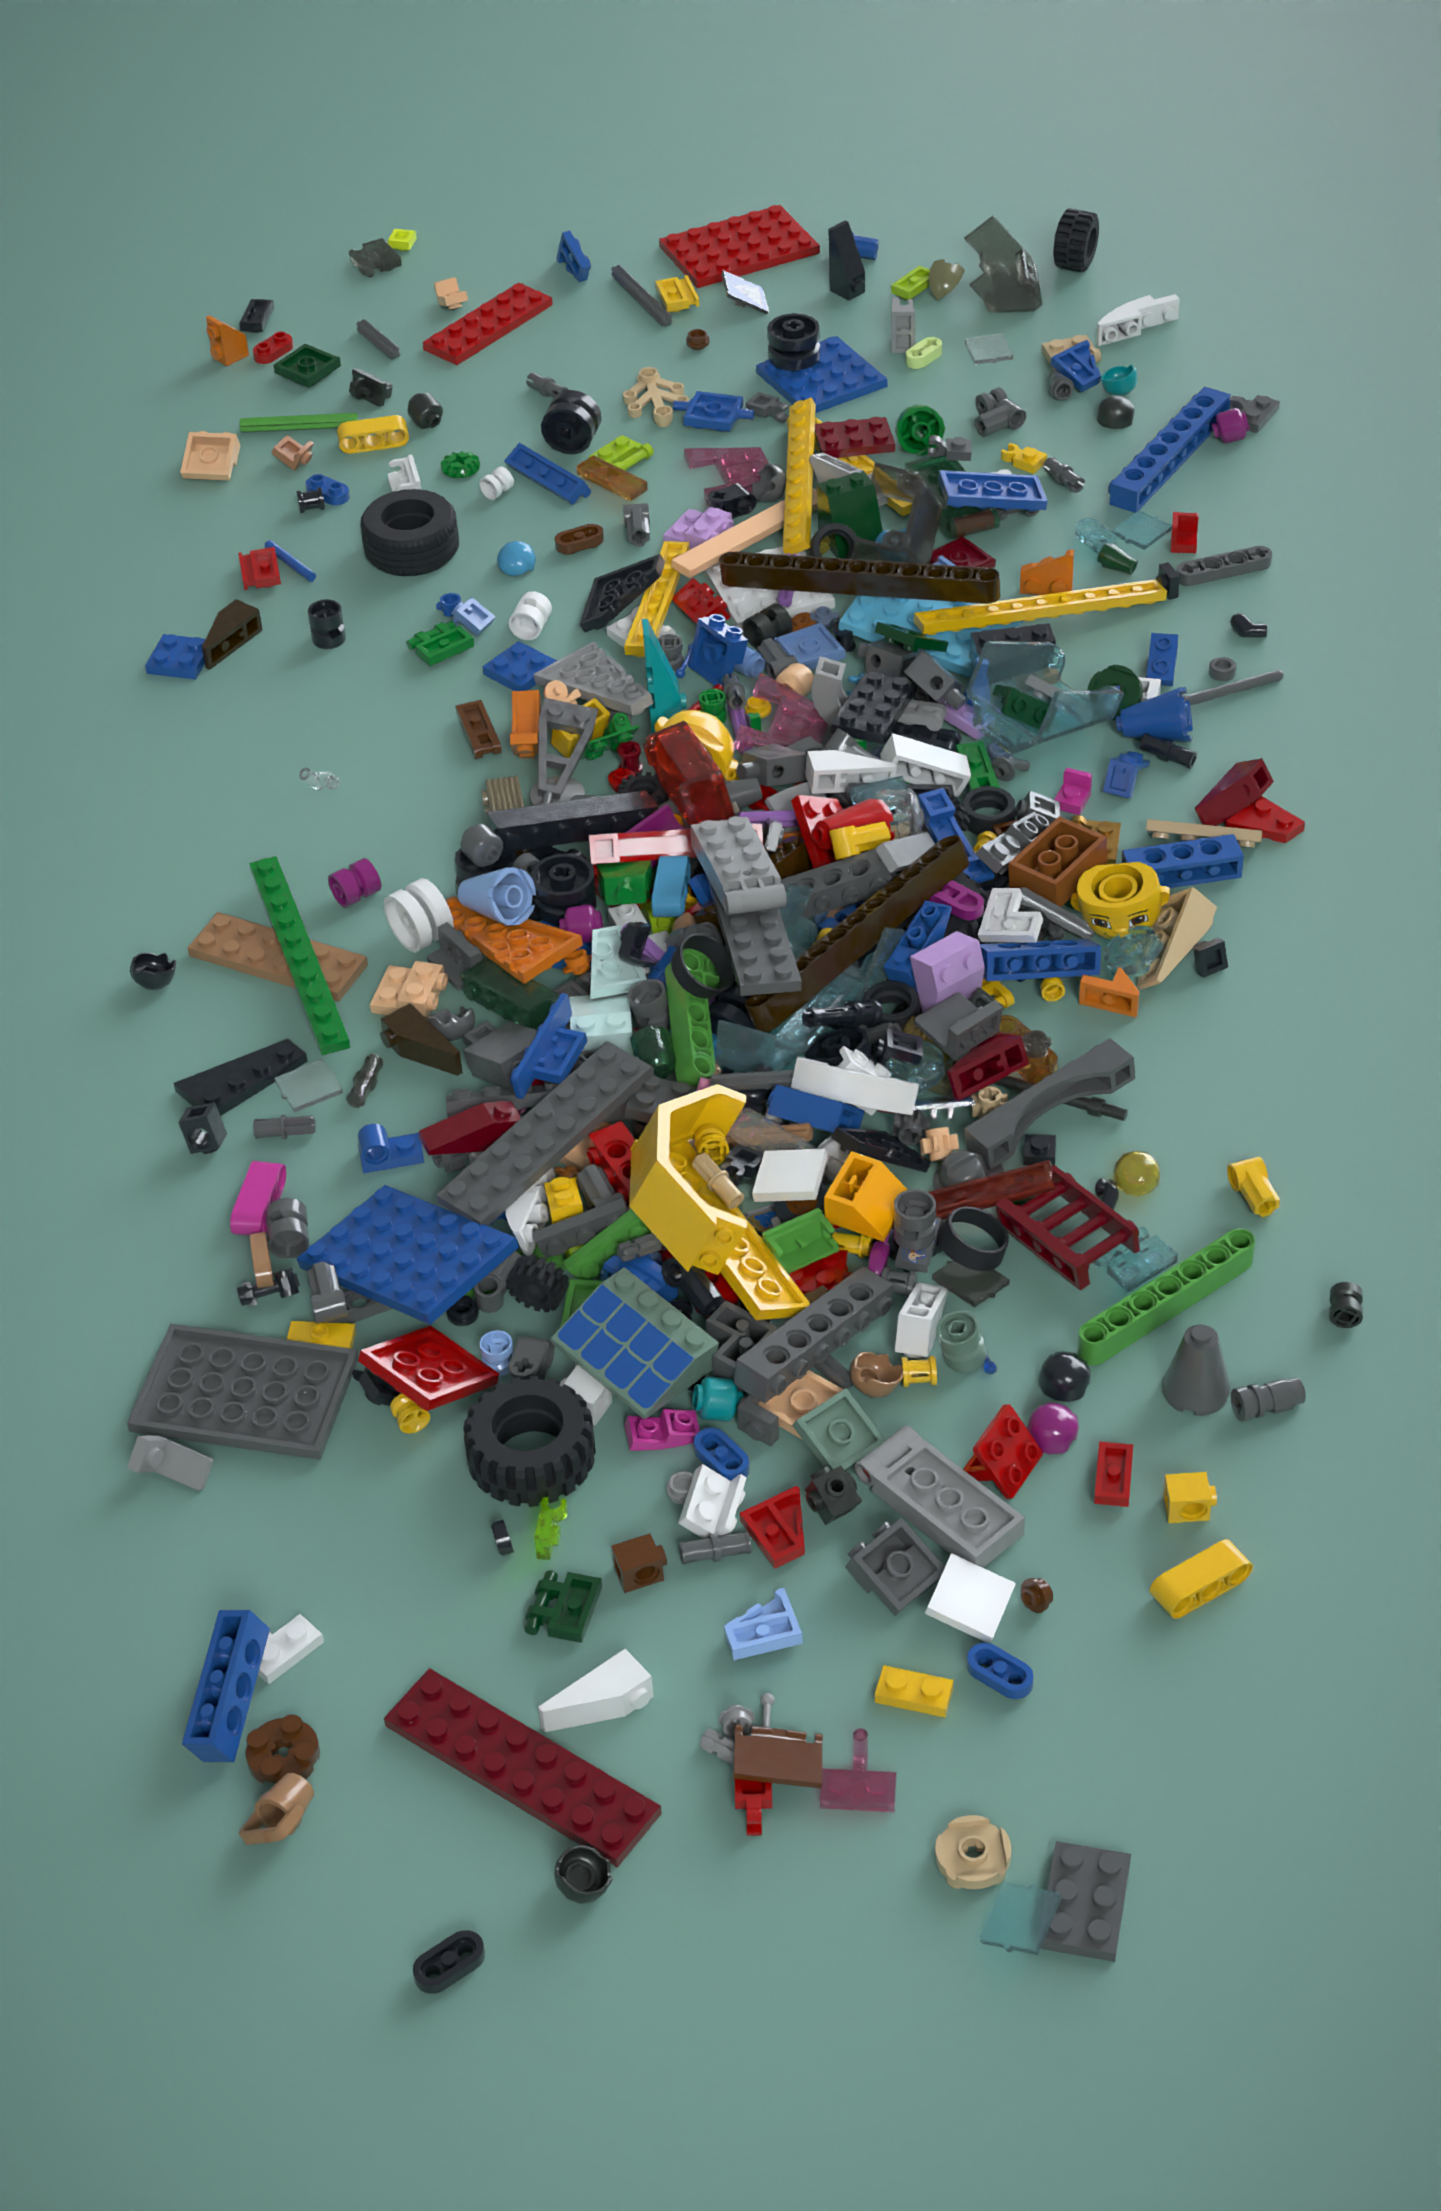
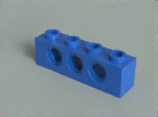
(1191, 860)
(1041, 959)
(226, 1686)

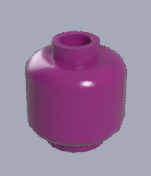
(1231, 426)
(582, 921)

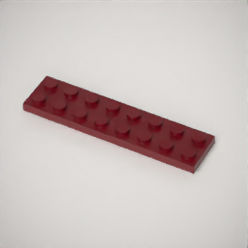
(523, 1766)

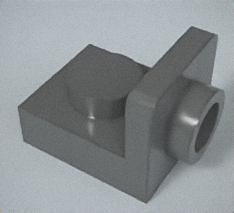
(1040, 805)

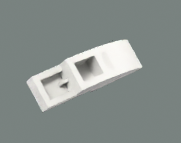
(1135, 315)
(529, 1214)

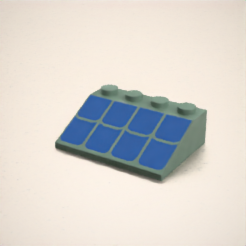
(636, 1343)

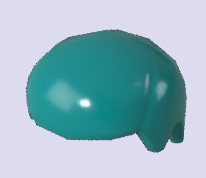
(1120, 380)

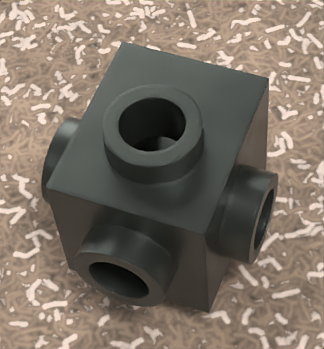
(832, 1493)

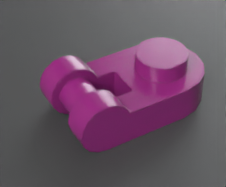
(963, 901)

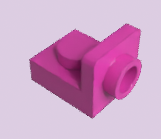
(1074, 791)

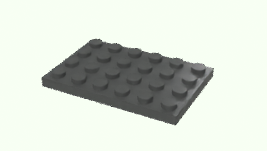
(244, 1391)

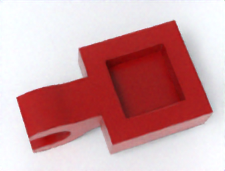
(753, 1797)

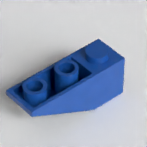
(923, 931)

